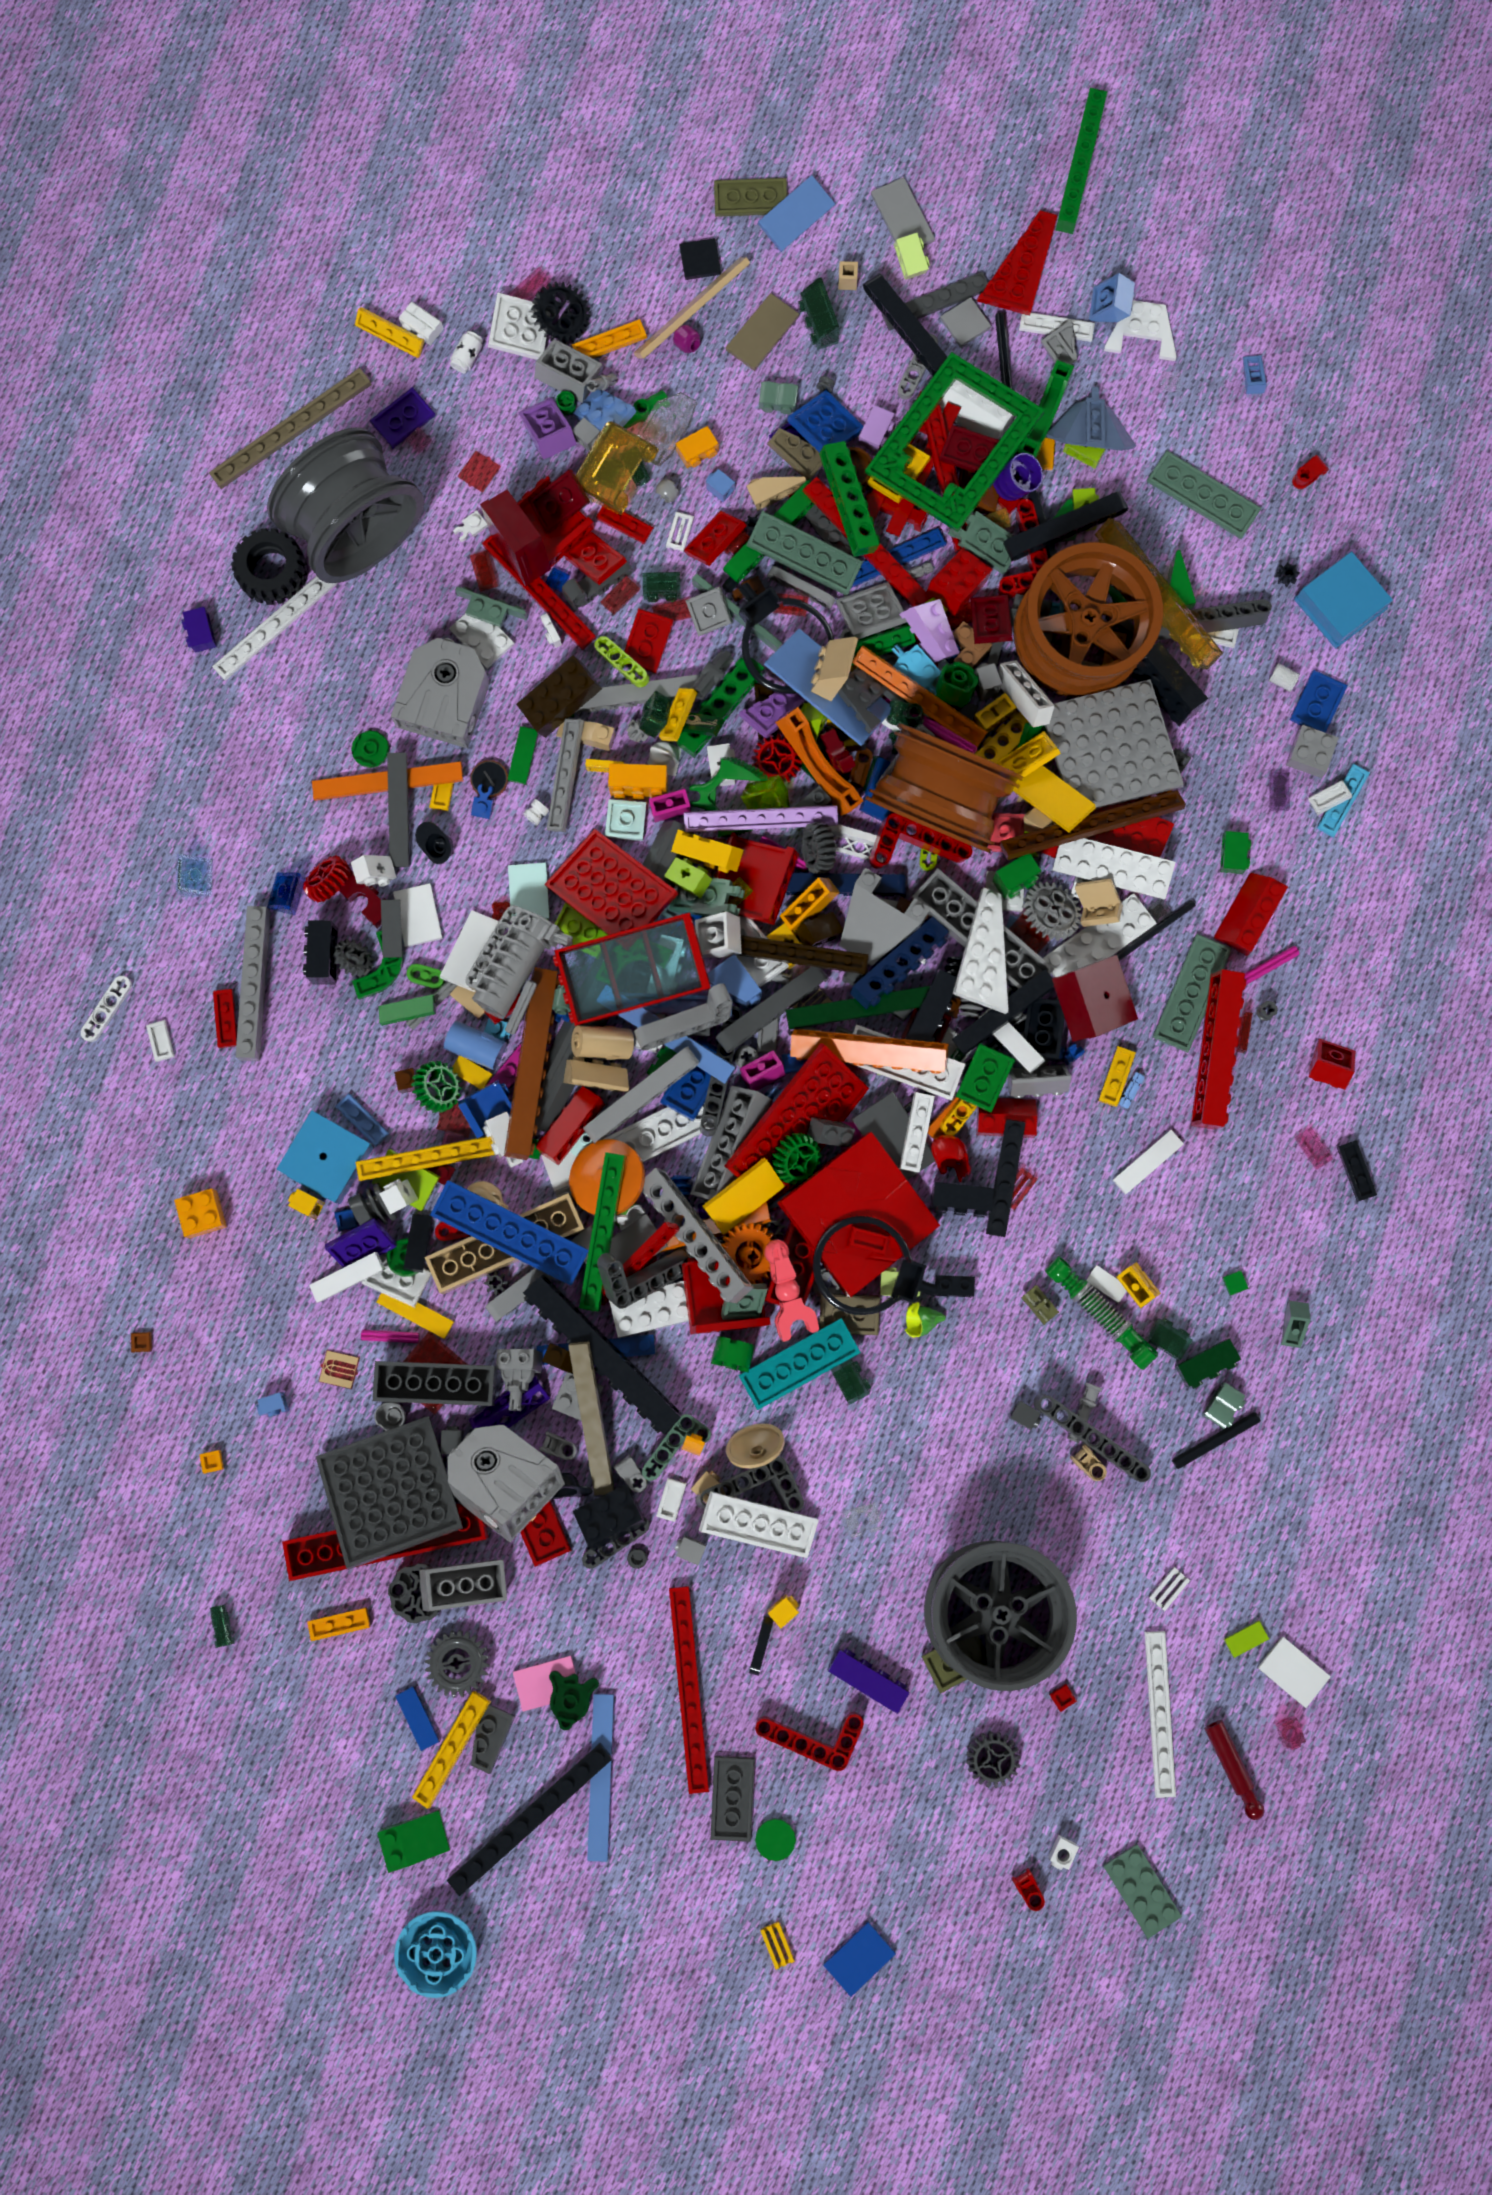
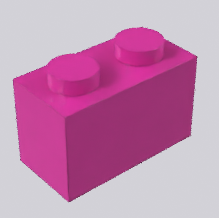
(669, 805)
(762, 1071)

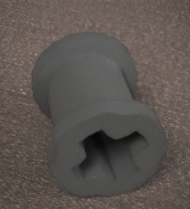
(1262, 1013)

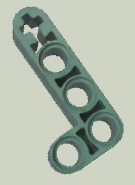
(670, 1448)

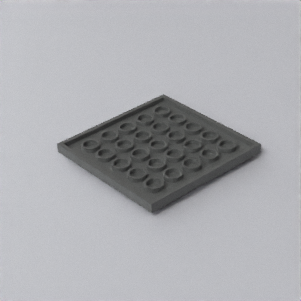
(388, 1492)

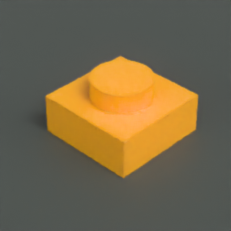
(211, 1461)

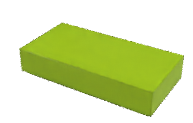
(1246, 1639)

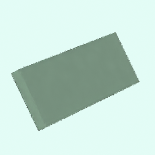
(1204, 494)
(804, 553)
(1190, 993)

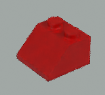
(1332, 1064)

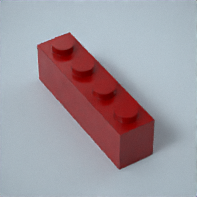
(569, 1125)

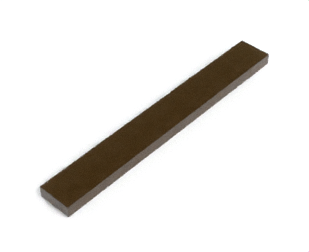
(804, 955)

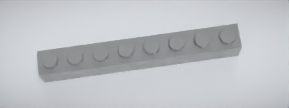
(253, 983)

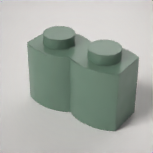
(778, 397)
(1224, 1405)

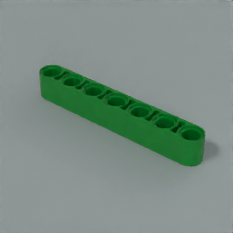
(791, 512)

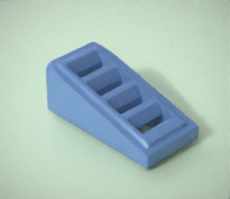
(1254, 386)

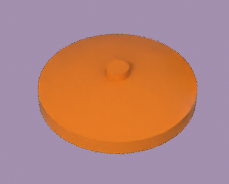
(587, 1172)

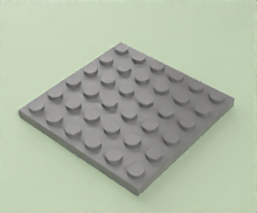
(1114, 745)

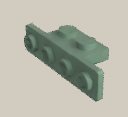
(488, 609)

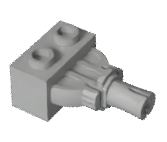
(517, 1371)

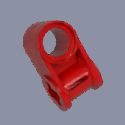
(1310, 472)
(1028, 1887)

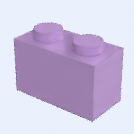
(876, 428)

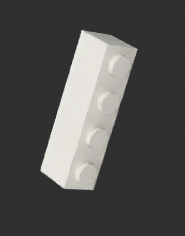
(1025, 694)

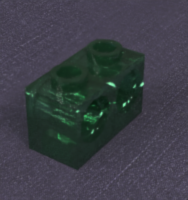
(655, 714)

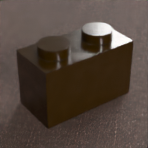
(819, 930)

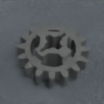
(354, 959)

